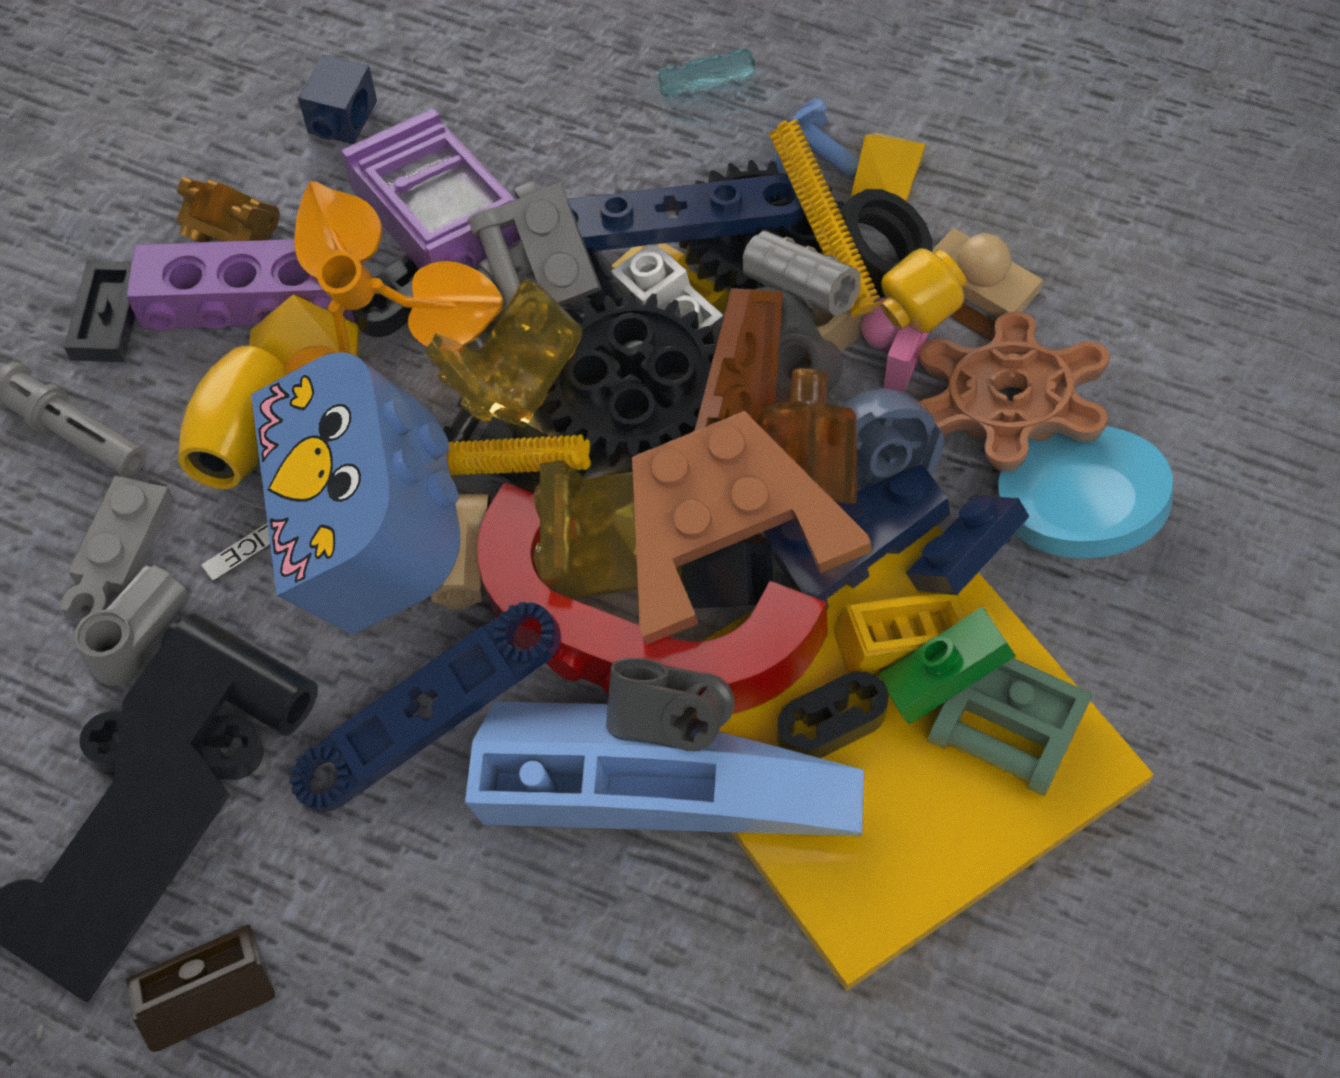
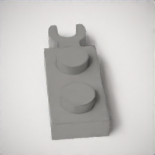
(115, 543)

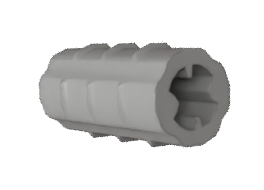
(802, 271)

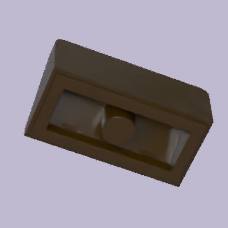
(199, 989)

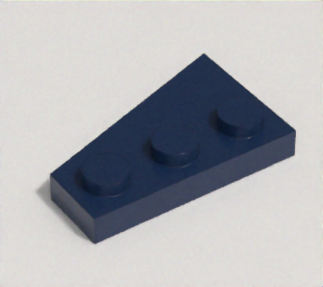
(890, 513)

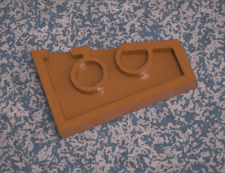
(744, 358)

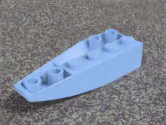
(569, 771)

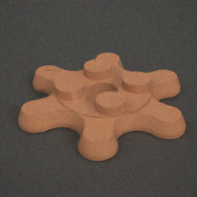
(1015, 361)

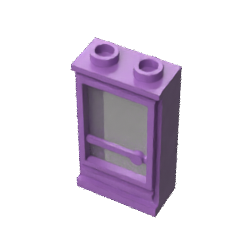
(426, 189)

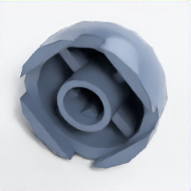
(892, 435)

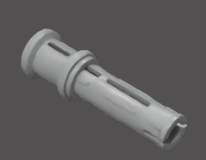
(49, 409)

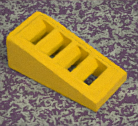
(863, 634)

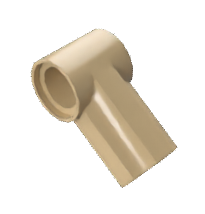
(464, 582)

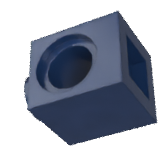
(337, 99)

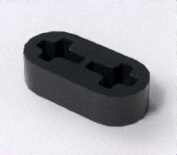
(398, 278)
(826, 704)

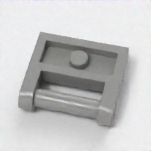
(549, 239)

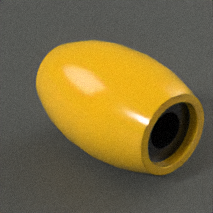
(219, 424)

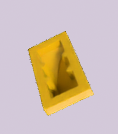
(888, 164)
(298, 326)

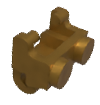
(223, 213)

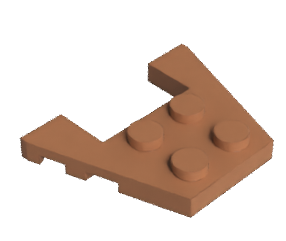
(717, 492)

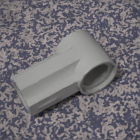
(130, 623)

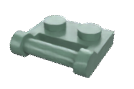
(1024, 703)

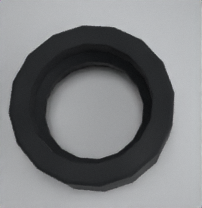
(894, 220)

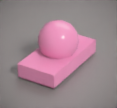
(901, 345)

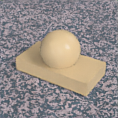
(991, 276)

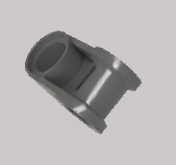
(664, 704)

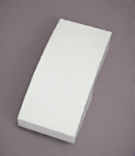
(660, 274)

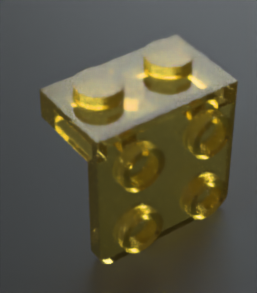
(516, 361)
(586, 532)

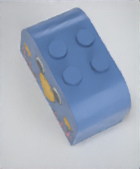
(354, 492)

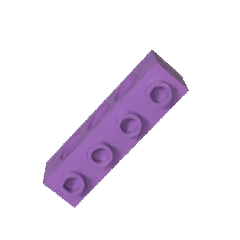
(217, 283)

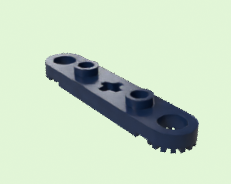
(701, 210)
(387, 731)

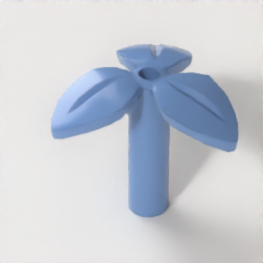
(811, 117)

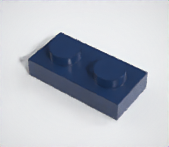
(967, 544)

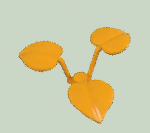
(340, 233)

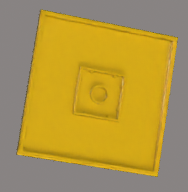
(934, 818)

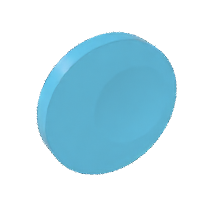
(1092, 494)

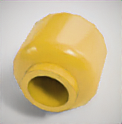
(923, 290)

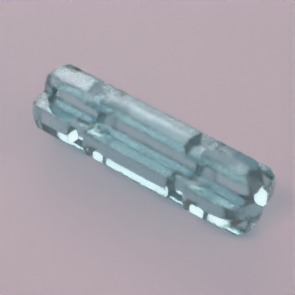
(706, 72)

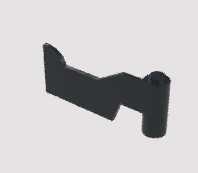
(155, 807)

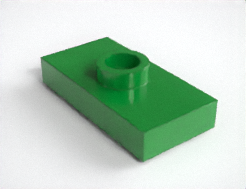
(946, 665)

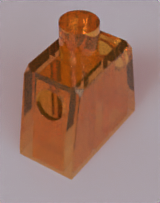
(816, 434)

